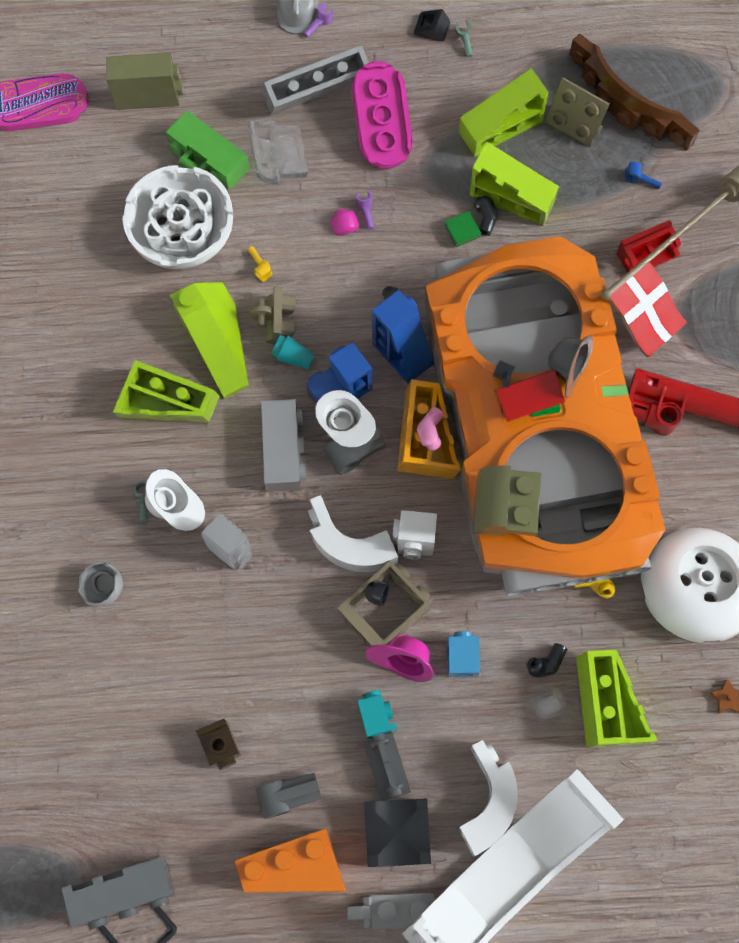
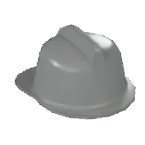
(296, 15)

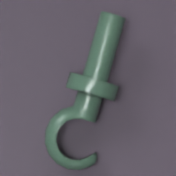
(140, 503)

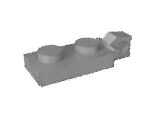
(390, 910)

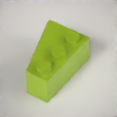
(512, 185)

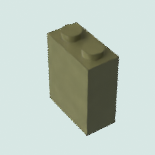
(143, 81)

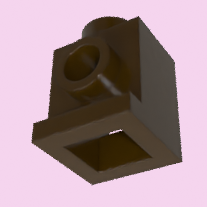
(219, 731)

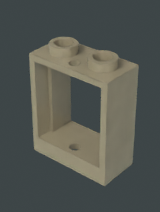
(400, 577)

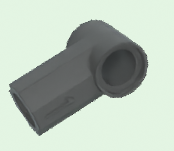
(347, 458)
(281, 796)

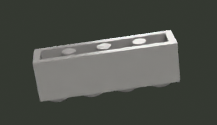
(313, 80)

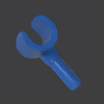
(633, 175)

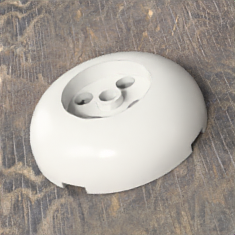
(164, 195)
(683, 607)

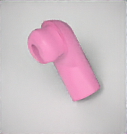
(427, 430)

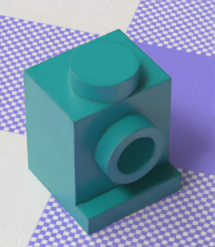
(376, 714)

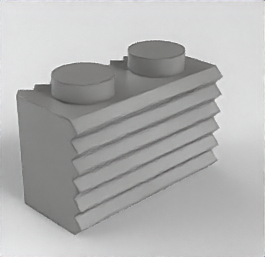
(227, 542)

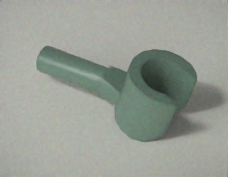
(465, 38)

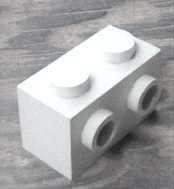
(415, 534)

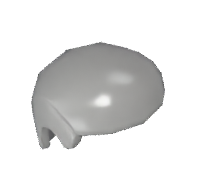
(100, 584)

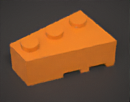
(294, 866)

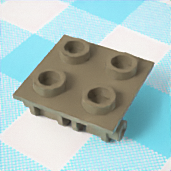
(577, 112)

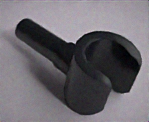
(503, 372)

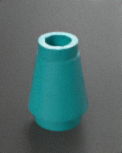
(291, 352)

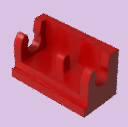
(639, 246)
(530, 395)

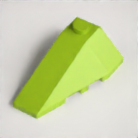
(214, 330)

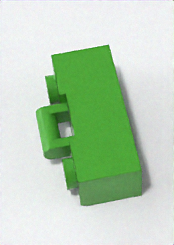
(207, 148)

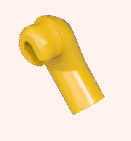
(603, 588)

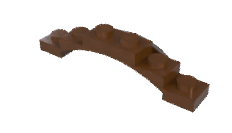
(625, 103)

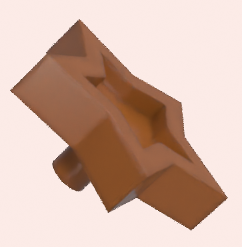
(727, 697)

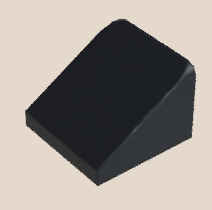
(432, 25)

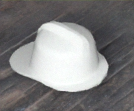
(345, 418)
(173, 501)

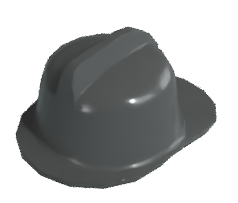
(570, 359)

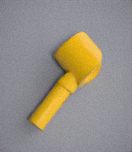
(263, 269)

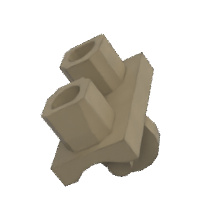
(276, 305)

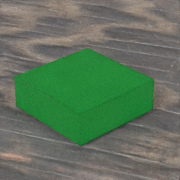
(462, 229)

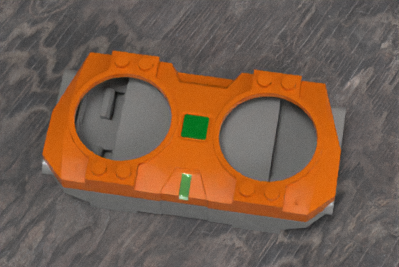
(595, 470)

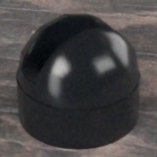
(377, 592)

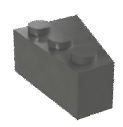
(119, 893)

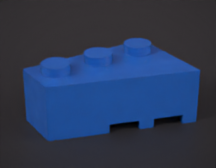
(400, 336)

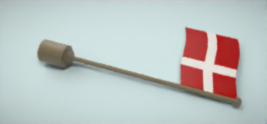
(642, 295)

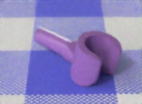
(322, 18)
(365, 205)

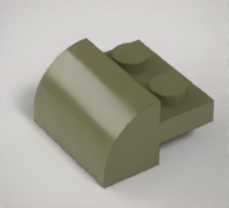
(506, 501)

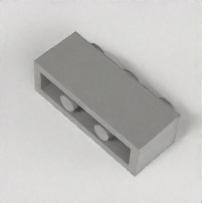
(282, 445)

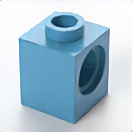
(463, 655)

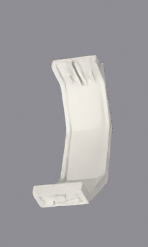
(517, 865)

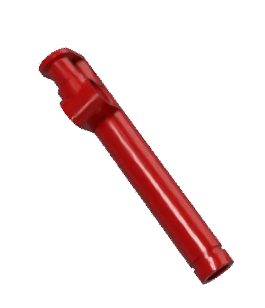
(661, 395)

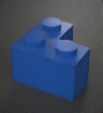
(347, 372)

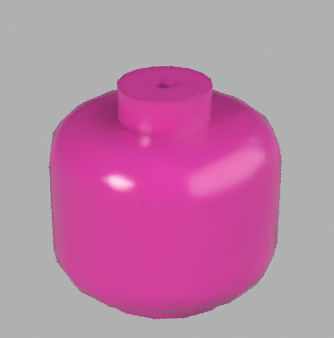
(344, 222)

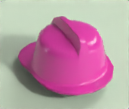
(403, 656)

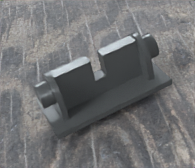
(387, 766)

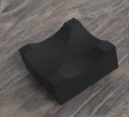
(397, 832)

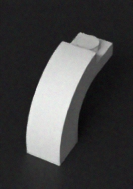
(346, 552)
(501, 805)

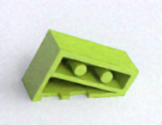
(505, 113)
(164, 397)
(609, 704)

